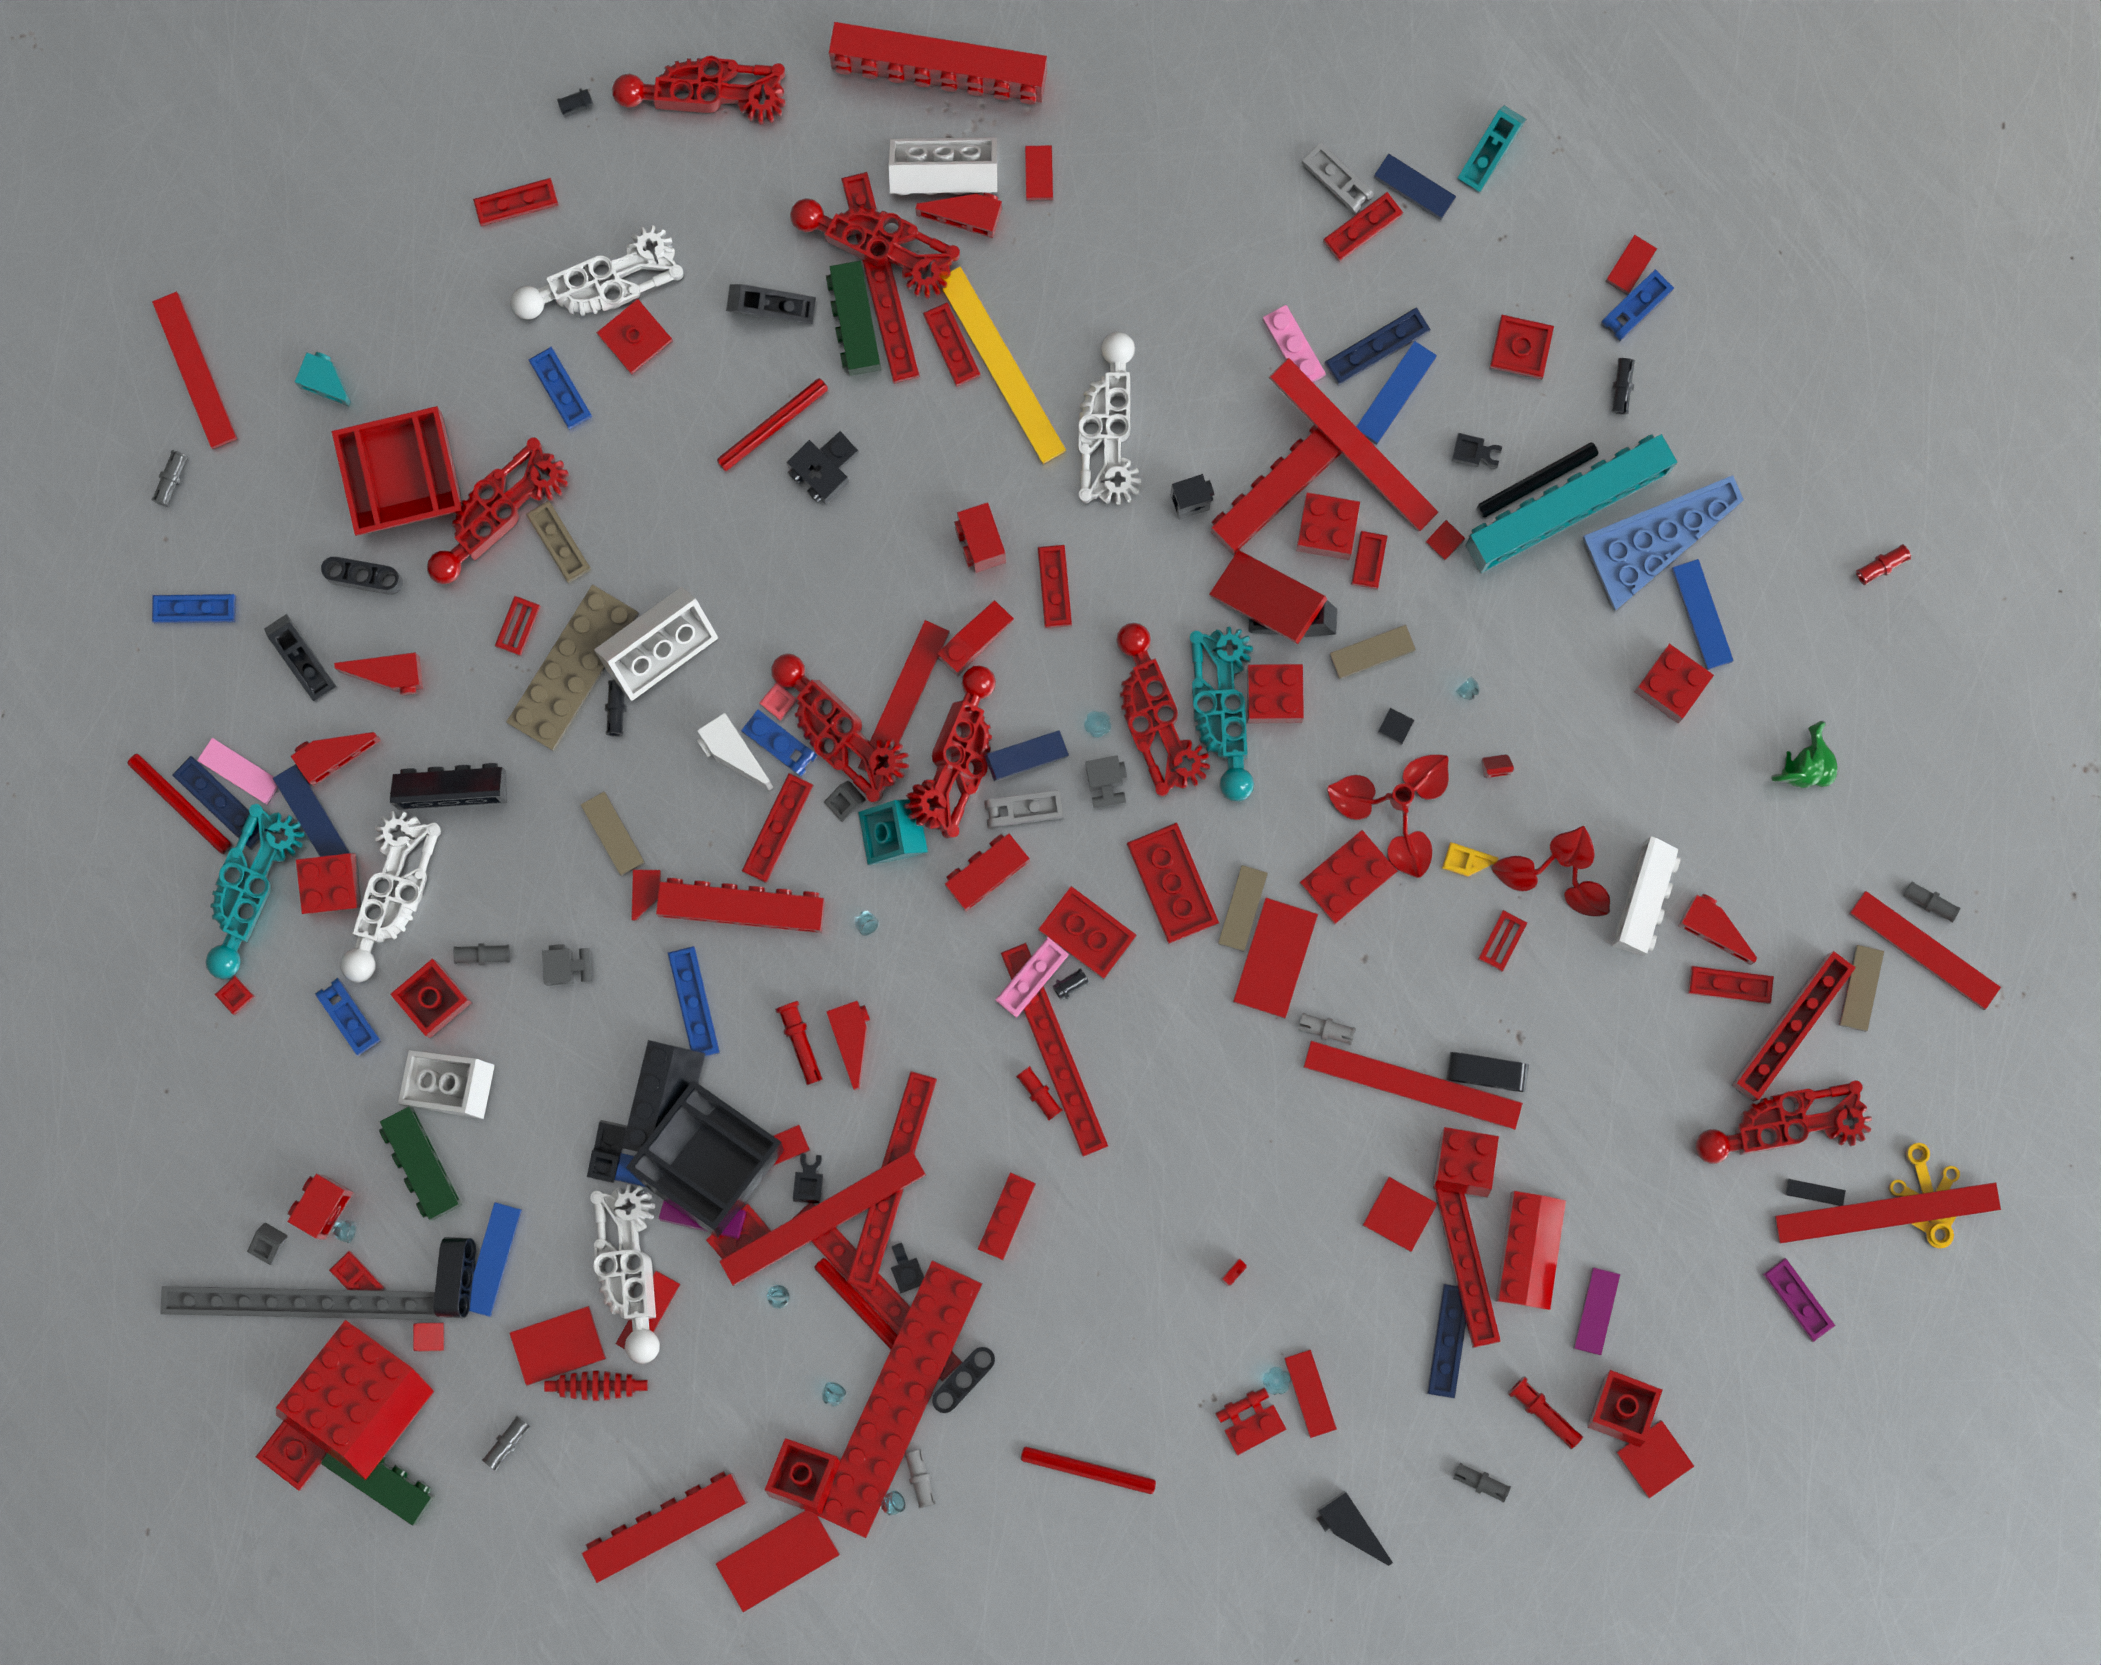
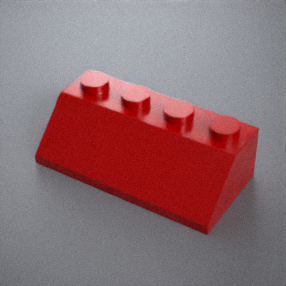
(1530, 1250)

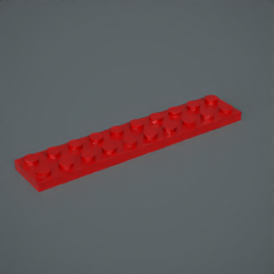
(899, 1398)

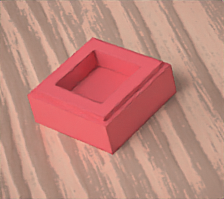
(778, 701)

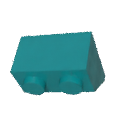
(890, 833)

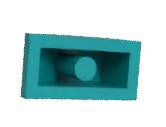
(322, 378)

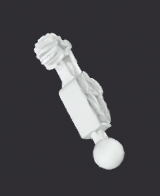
(589, 297)
(1117, 350)
(359, 963)
(619, 1284)

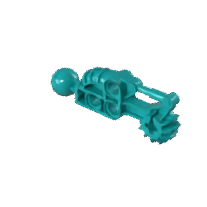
(1236, 782)
(224, 960)

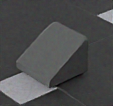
(844, 800)
(267, 1243)

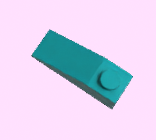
(1492, 148)

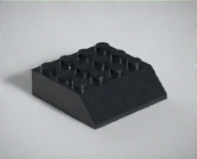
(705, 1158)

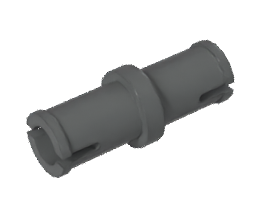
(169, 478)
(1932, 901)
(481, 954)
(506, 1443)
(1482, 1482)

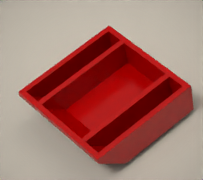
(397, 470)
(354, 1400)

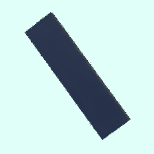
(1377, 346)
(216, 798)
(310, 812)
(1447, 1344)

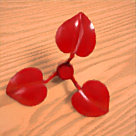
(1427, 777)
(1570, 849)

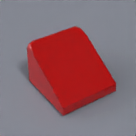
(1445, 540)
(1497, 766)
(428, 1336)

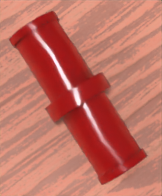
(1883, 564)
(1039, 1093)

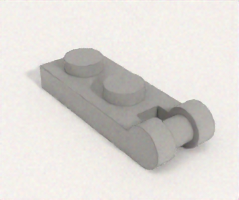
(1337, 177)
(1024, 808)

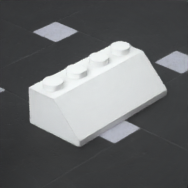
(943, 165)
(656, 643)
(1645, 897)

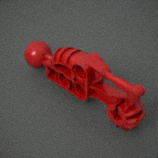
(691, 77)
(869, 224)
(477, 512)
(1134, 641)
(817, 726)
(970, 747)
(1770, 1115)

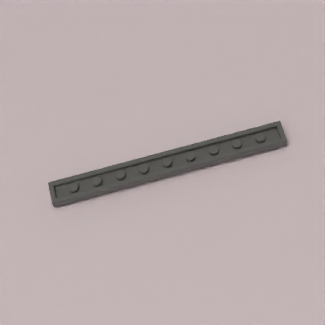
(297, 1303)

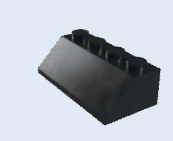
(448, 788)
(661, 1082)

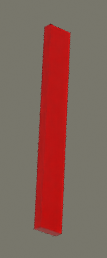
(884, 292)
(1353, 444)
(1059, 1060)
(1413, 1085)
(1887, 1212)
(882, 1215)
(822, 1218)
(883, 1297)

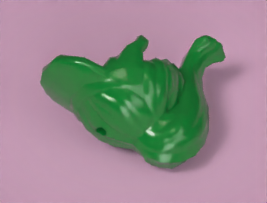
(1813, 765)

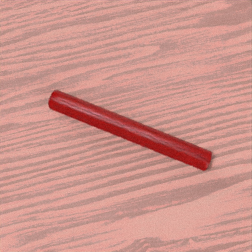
(772, 424)
(179, 803)
(856, 1302)
(1088, 1470)

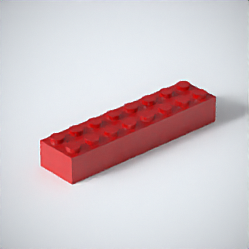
(938, 63)

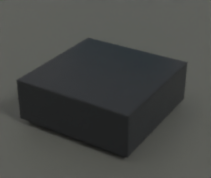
(1396, 726)

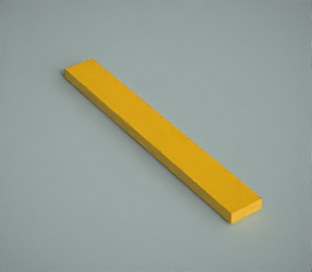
(1002, 367)

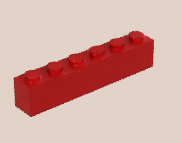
(1274, 491)
(740, 907)
(1793, 1026)
(664, 1527)

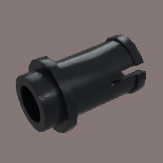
(575, 101)
(1070, 984)

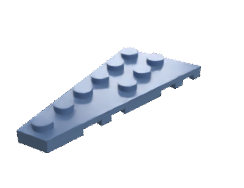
(1643, 545)

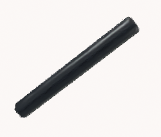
(1538, 479)

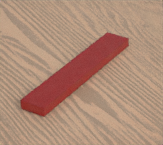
(194, 370)
(910, 685)
(1925, 950)
(1467, 1268)

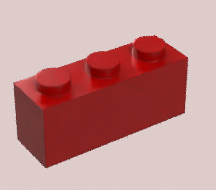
(986, 871)
(1006, 1216)

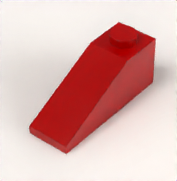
(968, 212)
(974, 638)
(393, 672)
(325, 756)
(1713, 925)
(850, 1033)

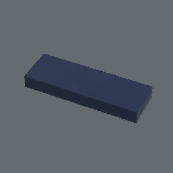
(1414, 186)
(1026, 755)

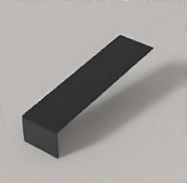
(1815, 1192)

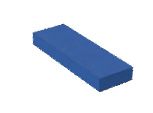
(560, 388)
(194, 608)

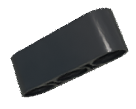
(351, 567)
(1487, 1072)
(454, 1277)
(950, 1385)

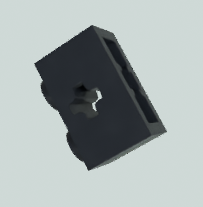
(811, 458)
(1192, 496)

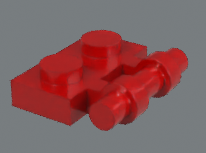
(1254, 1429)

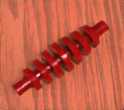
(595, 1385)

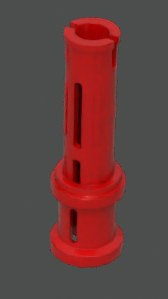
(795, 1030)
(1536, 1404)

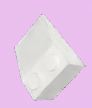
(728, 748)
(446, 1084)

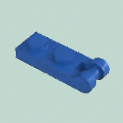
(1638, 304)
(778, 742)
(348, 1017)

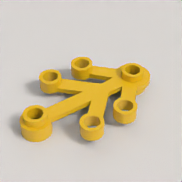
(1926, 1187)

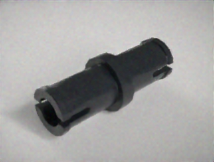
(1623, 386)
(615, 709)

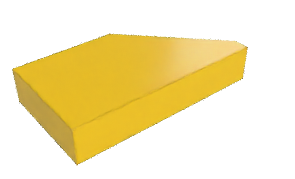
(1466, 860)

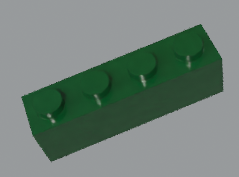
(855, 318)
(420, 1164)
(389, 1488)

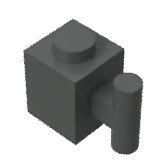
(1104, 775)
(560, 966)

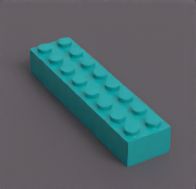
(1571, 502)

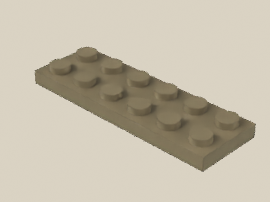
(570, 669)

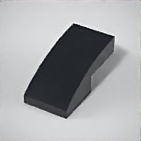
(606, 1151)

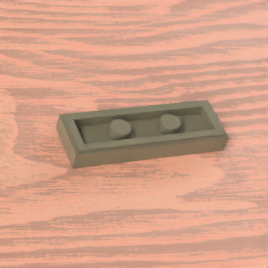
(558, 541)
(1372, 652)
(612, 833)
(1242, 908)
(1861, 988)

